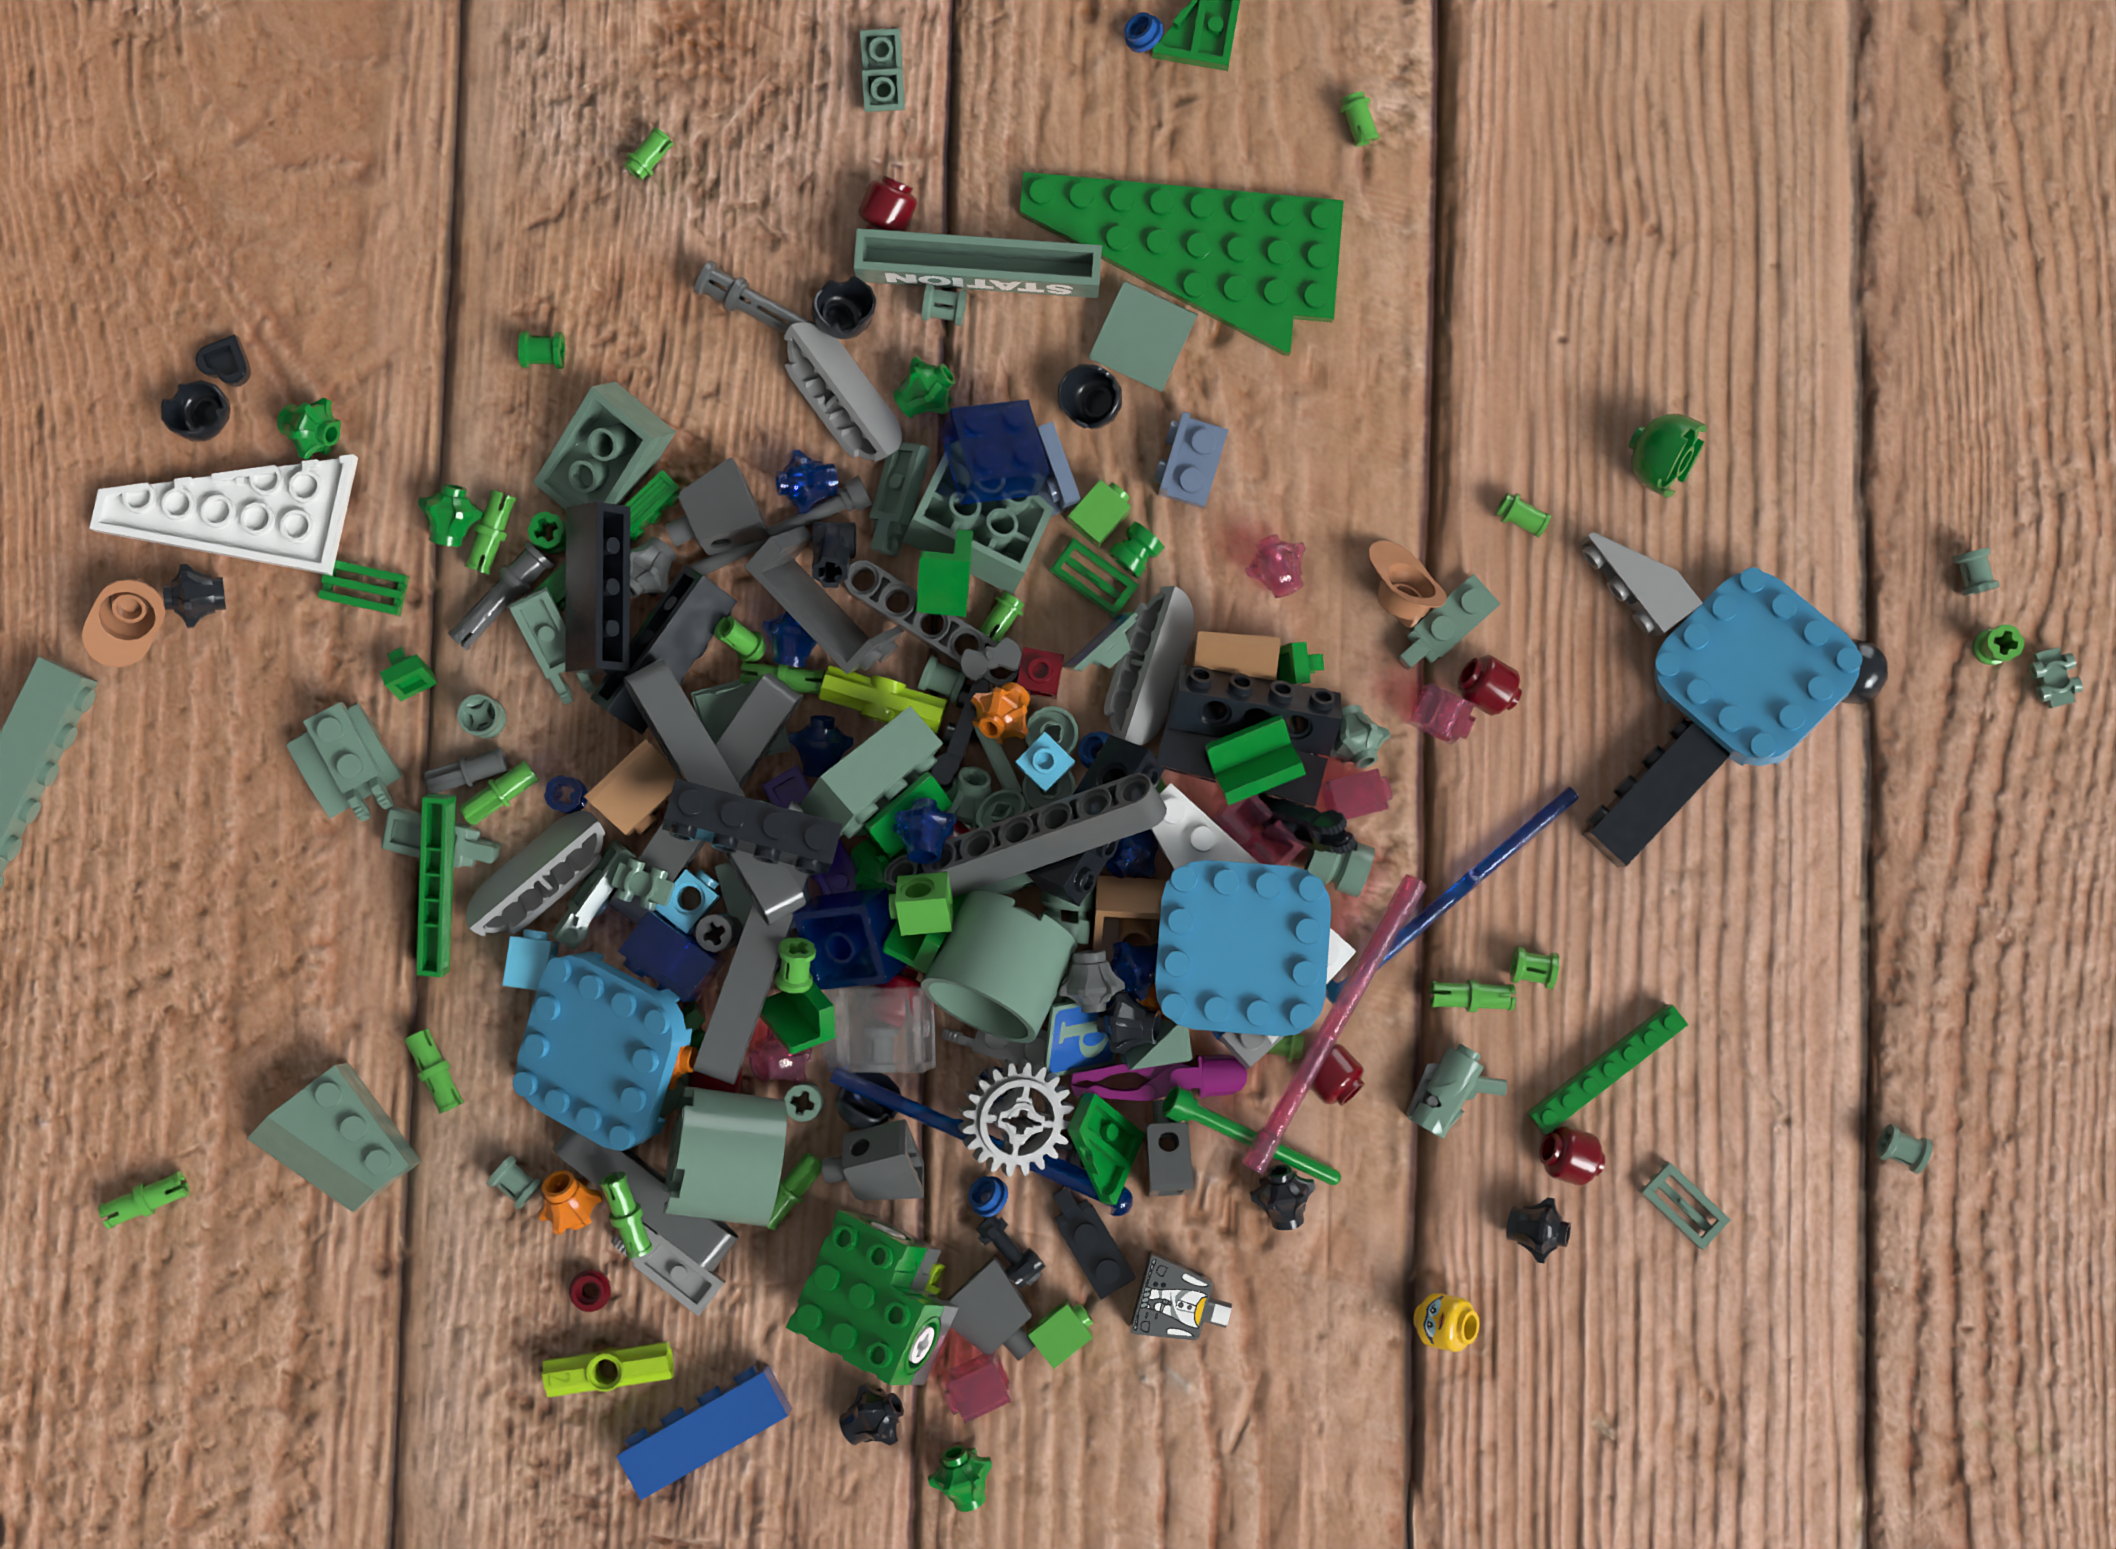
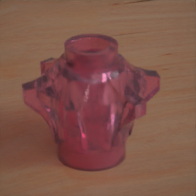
(1278, 565)
(775, 1062)

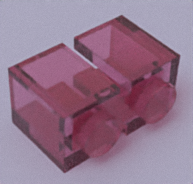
(1358, 794)
(1271, 845)
(977, 1387)

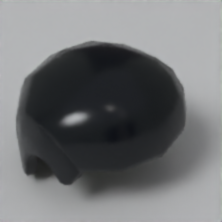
(844, 308)
(1090, 396)
(196, 411)
(1872, 674)
(862, 1112)

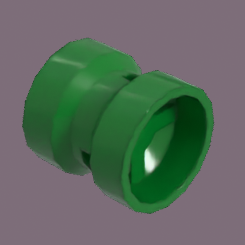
(1133, 553)

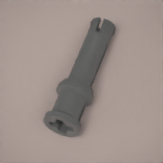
(734, 297)
(514, 581)

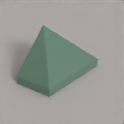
(1171, 1048)

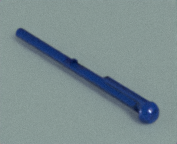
(1470, 880)
(1055, 1169)

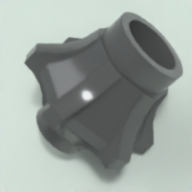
(650, 567)
(1091, 981)

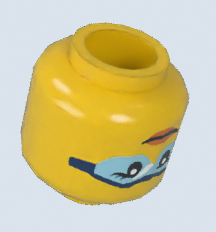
(1446, 1322)

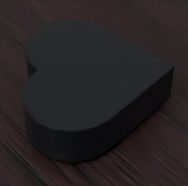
(225, 361)

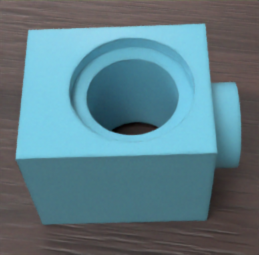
(1045, 762)
(677, 913)
(528, 959)

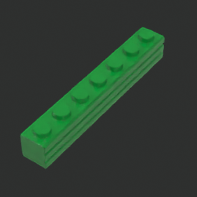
(645, 508)
(436, 884)
(1607, 1068)

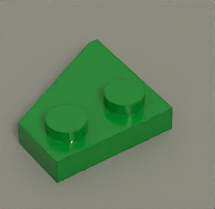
(1201, 35)
(1105, 1145)

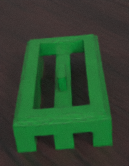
(331, 581)
(1121, 598)

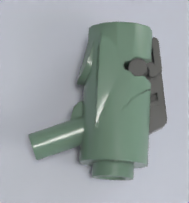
(1447, 1086)

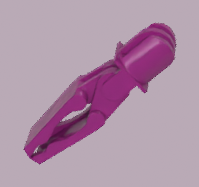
(1211, 1075)

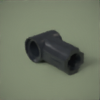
(832, 549)

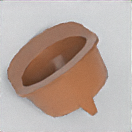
(1404, 583)
(123, 622)

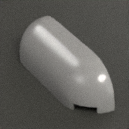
(841, 393)
(1146, 673)
(537, 875)

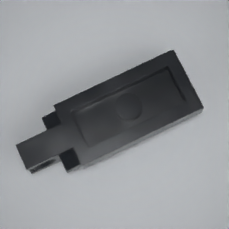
(1092, 1244)

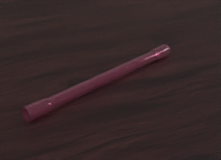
(1398, 911)

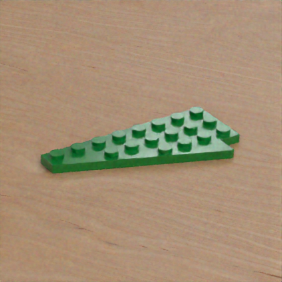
(1223, 252)

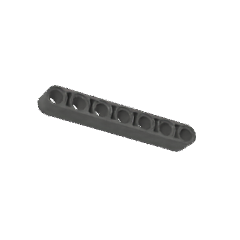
(742, 749)
(699, 762)
(1042, 835)
(745, 990)

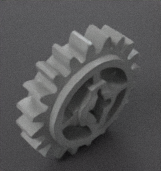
(1017, 1100)

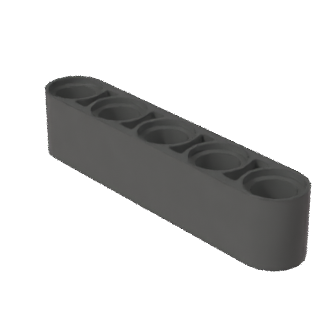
(911, 620)
(698, 1238)

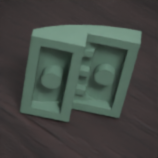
(1143, 336)
(318, 775)

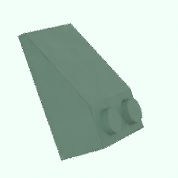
(604, 449)

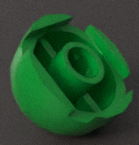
(1666, 451)

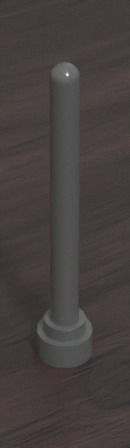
(850, 497)

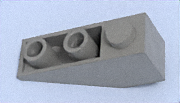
(1649, 587)

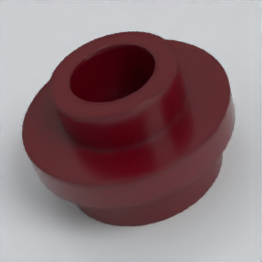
(578, 1295)

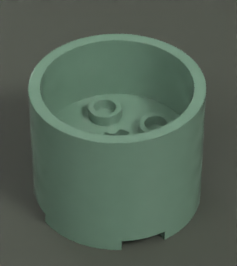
(999, 967)
(725, 1156)

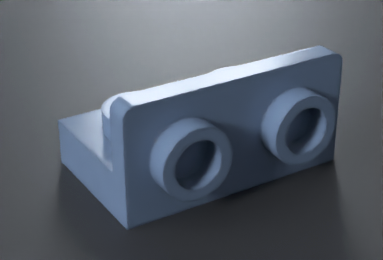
(1192, 461)
(1059, 487)

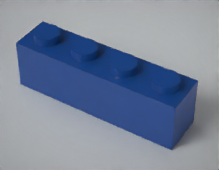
(704, 1431)

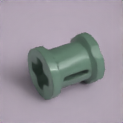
(932, 310)
(1976, 572)
(942, 679)
(793, 1106)
(1904, 1148)
(514, 1182)

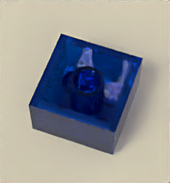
(994, 451)
(849, 938)
(670, 957)

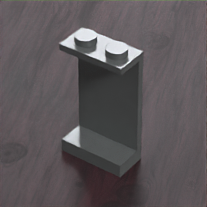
(813, 608)

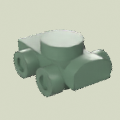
(2053, 679)
(649, 885)

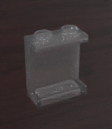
(881, 1030)

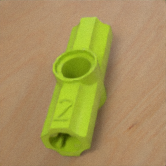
(880, 697)
(582, 1371)

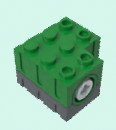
(873, 1300)

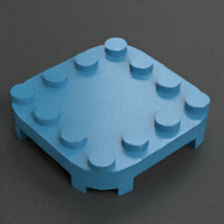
(1756, 667)
(1243, 948)
(600, 1051)

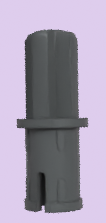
(466, 771)

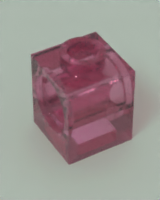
(1442, 714)

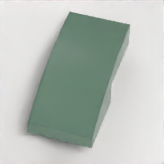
(882, 70)

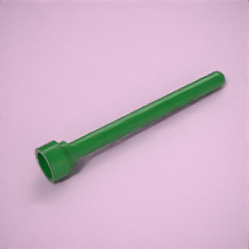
(1182, 1105)

